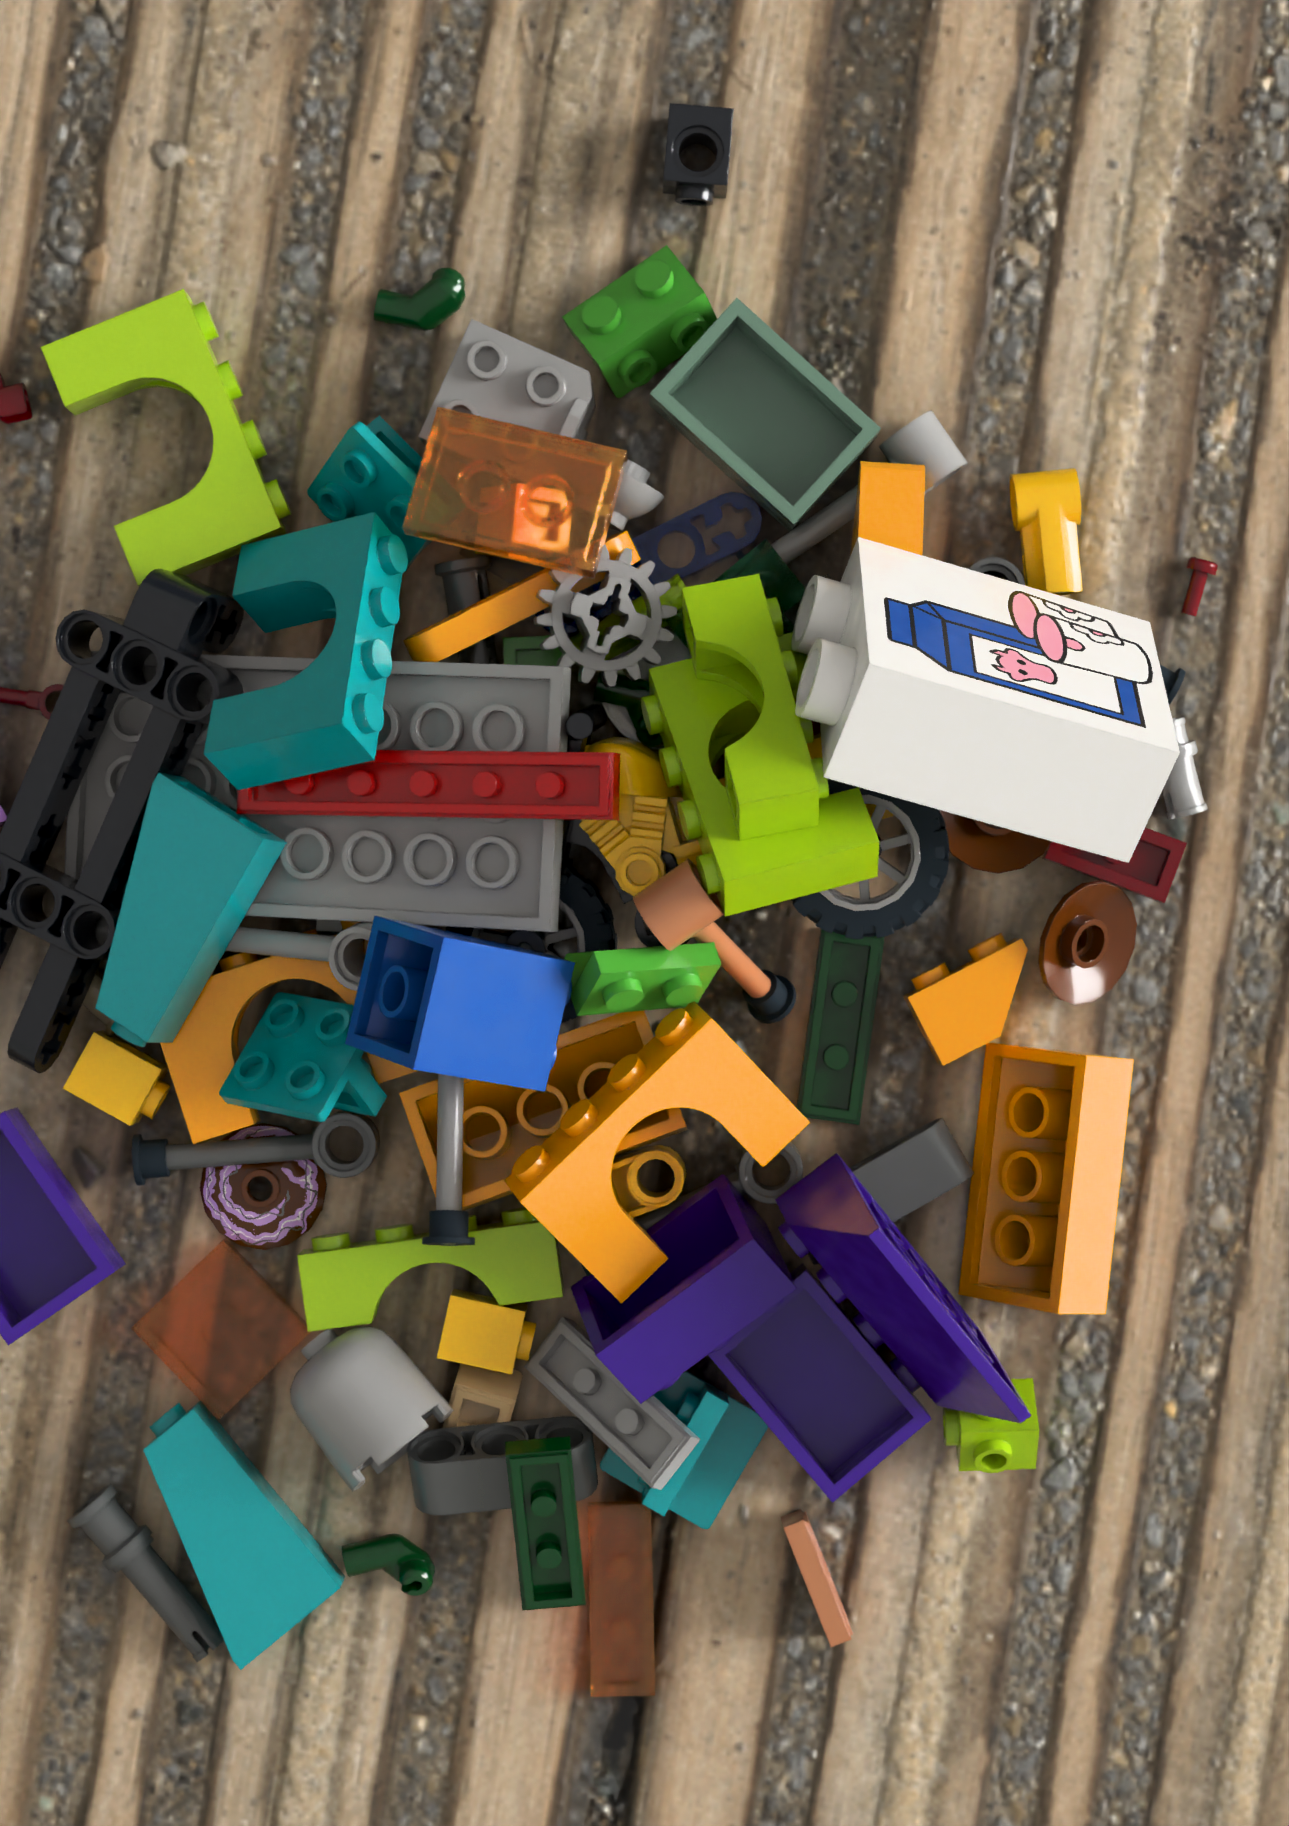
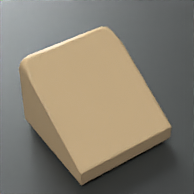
(482, 1396)

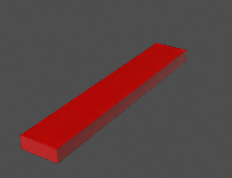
(451, 787)

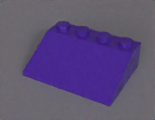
(895, 1293)

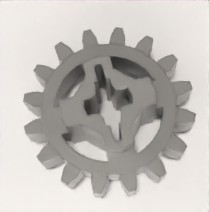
(632, 624)

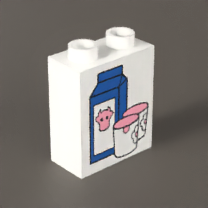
(986, 699)

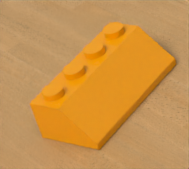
(508, 1120)
(1046, 1178)

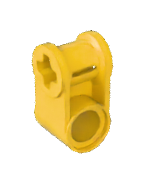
(627, 1185)

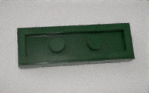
(840, 1027)
(545, 1522)

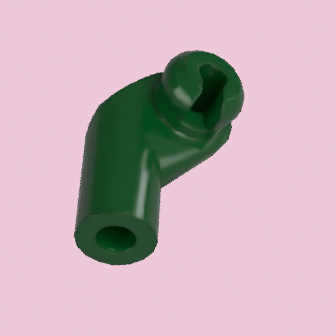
(426, 307)
(628, 695)
(396, 1557)

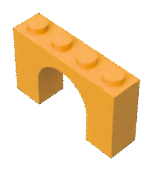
(210, 1037)
(682, 1066)

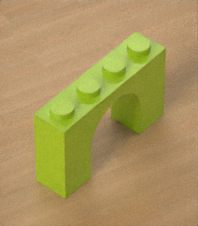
(170, 348)
(696, 725)

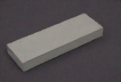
(641, 1434)

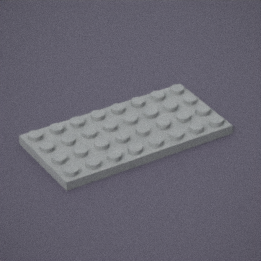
(385, 867)

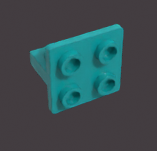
(368, 474)
(301, 1063)
(709, 1473)

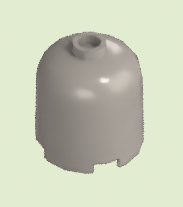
(363, 1400)

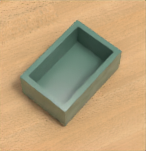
(763, 415)

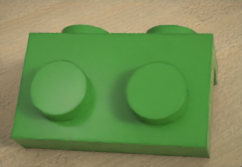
(641, 321)
(641, 978)

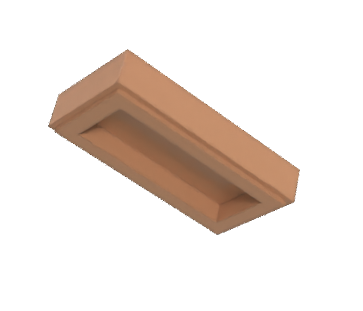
(817, 1577)

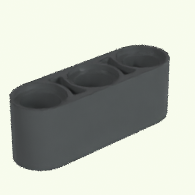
(913, 1170)
(467, 1467)

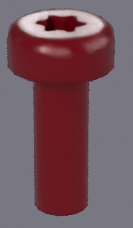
(1201, 569)

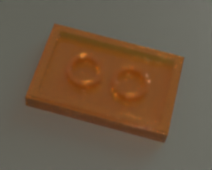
(515, 492)

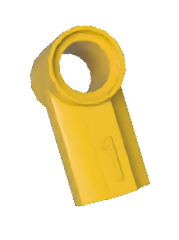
(1046, 514)

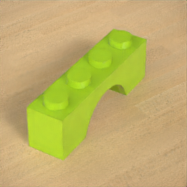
(769, 770)
(347, 1279)

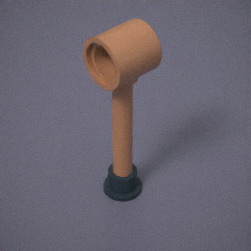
(681, 909)

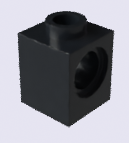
(697, 126)

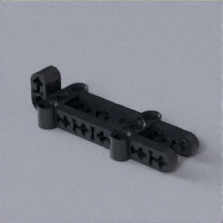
(176, 623)

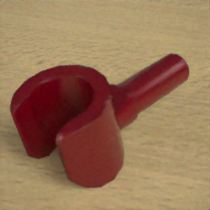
(14, 403)
(29, 699)

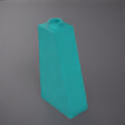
(180, 907)
(240, 1536)

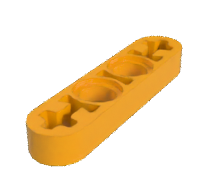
(499, 610)

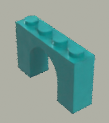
(335, 705)

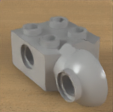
(536, 390)

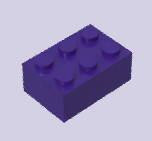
(47, 1234)
(712, 1286)
(821, 1387)

